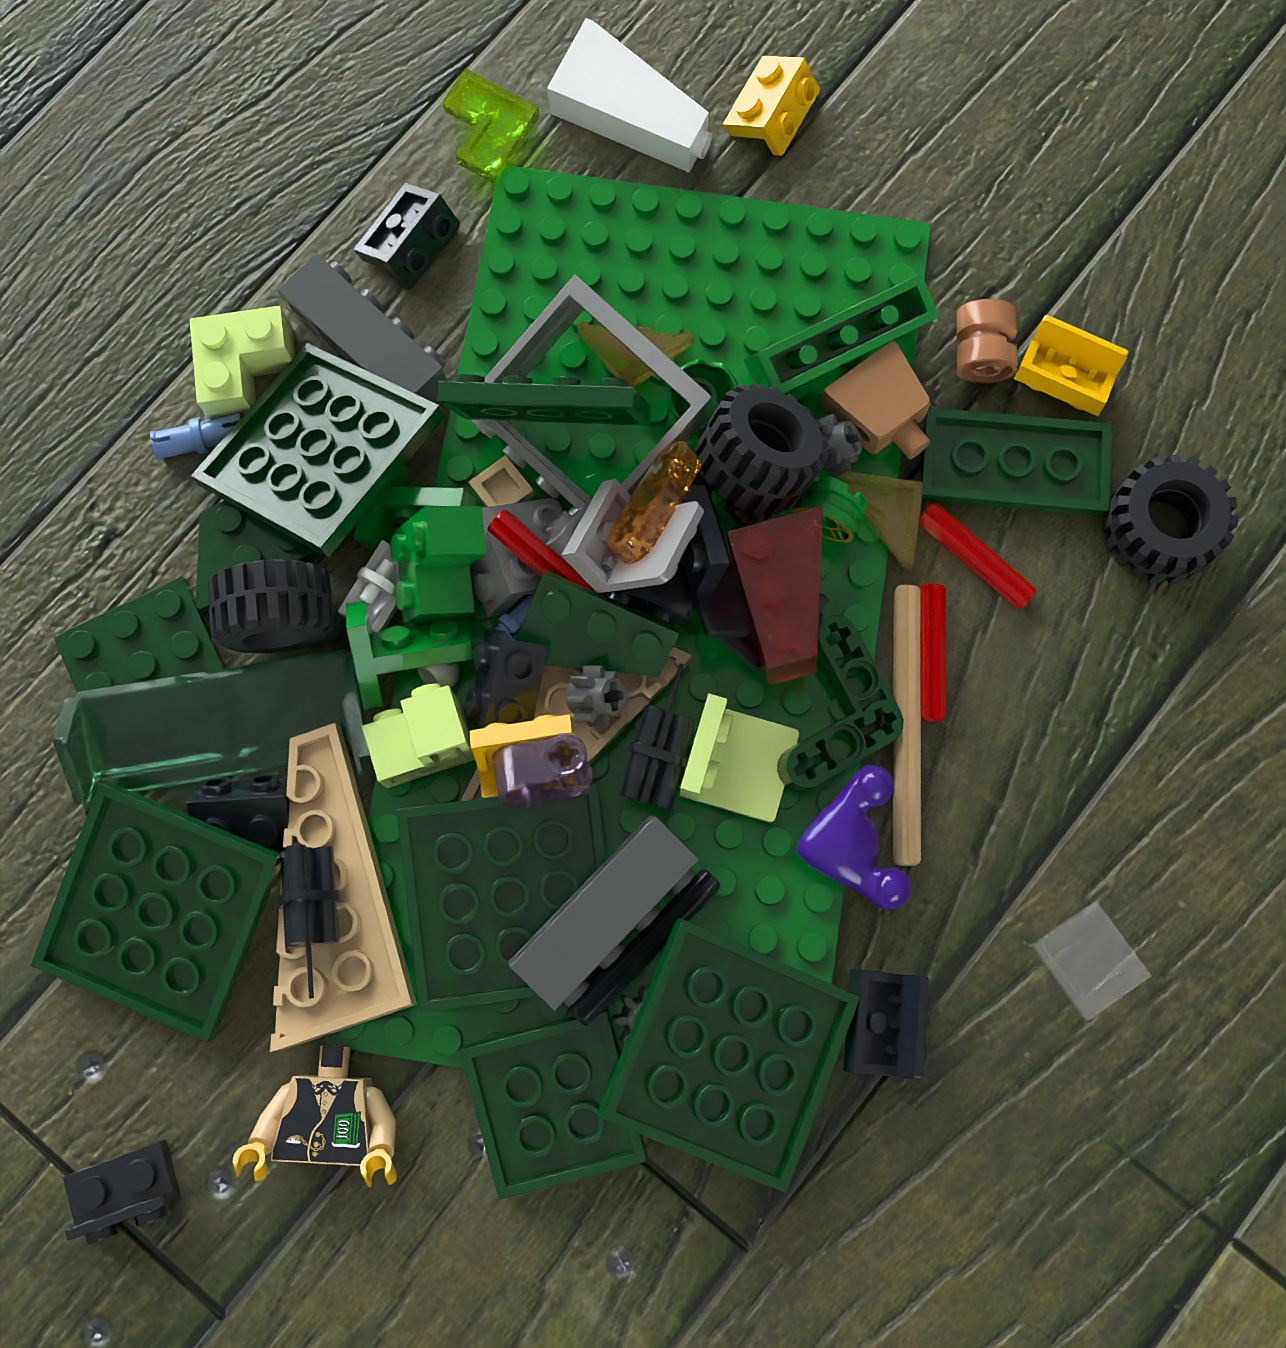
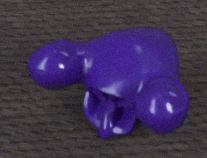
(846, 845)

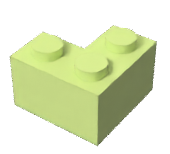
(234, 350)
(422, 739)

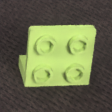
(737, 761)

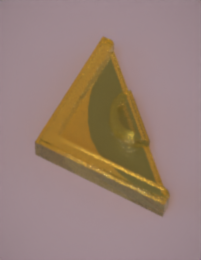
(621, 360)
(891, 510)

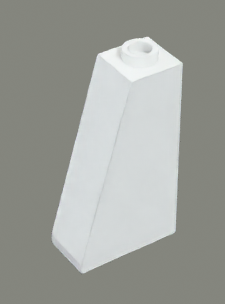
(627, 100)

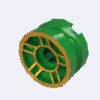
(839, 508)

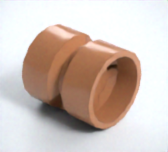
(985, 340)

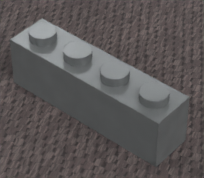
(358, 330)
(603, 912)

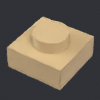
(501, 485)

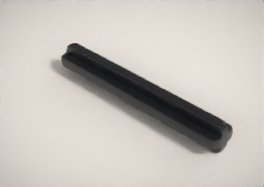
(643, 948)

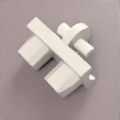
(377, 587)

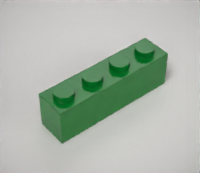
(843, 336)

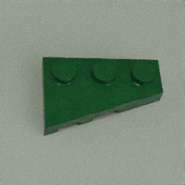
(594, 630)

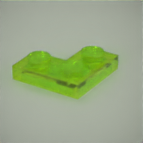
(498, 120)

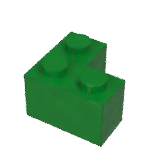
(435, 560)

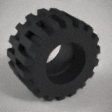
(761, 449)
(1190, 491)
(270, 606)

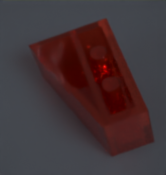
(780, 586)

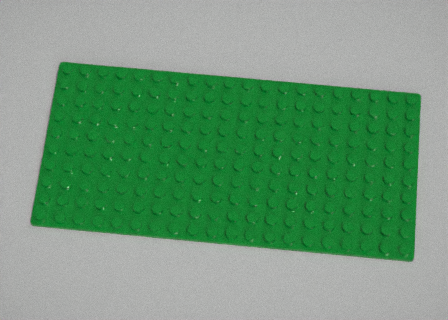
(739, 282)

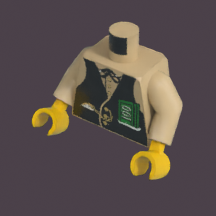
(325, 1122)

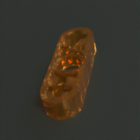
(653, 502)

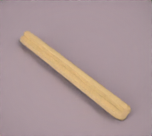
(908, 745)

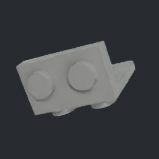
(602, 568)
(500, 575)

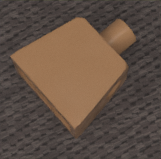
(882, 402)

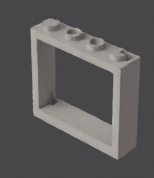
(538, 340)

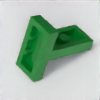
(401, 503)
(400, 648)

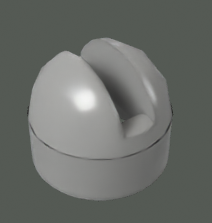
(442, 674)

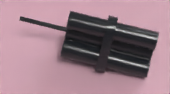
(658, 754)
(309, 900)

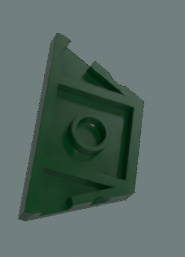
(235, 537)

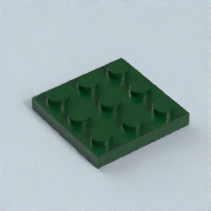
(141, 641)
(541, 1102)

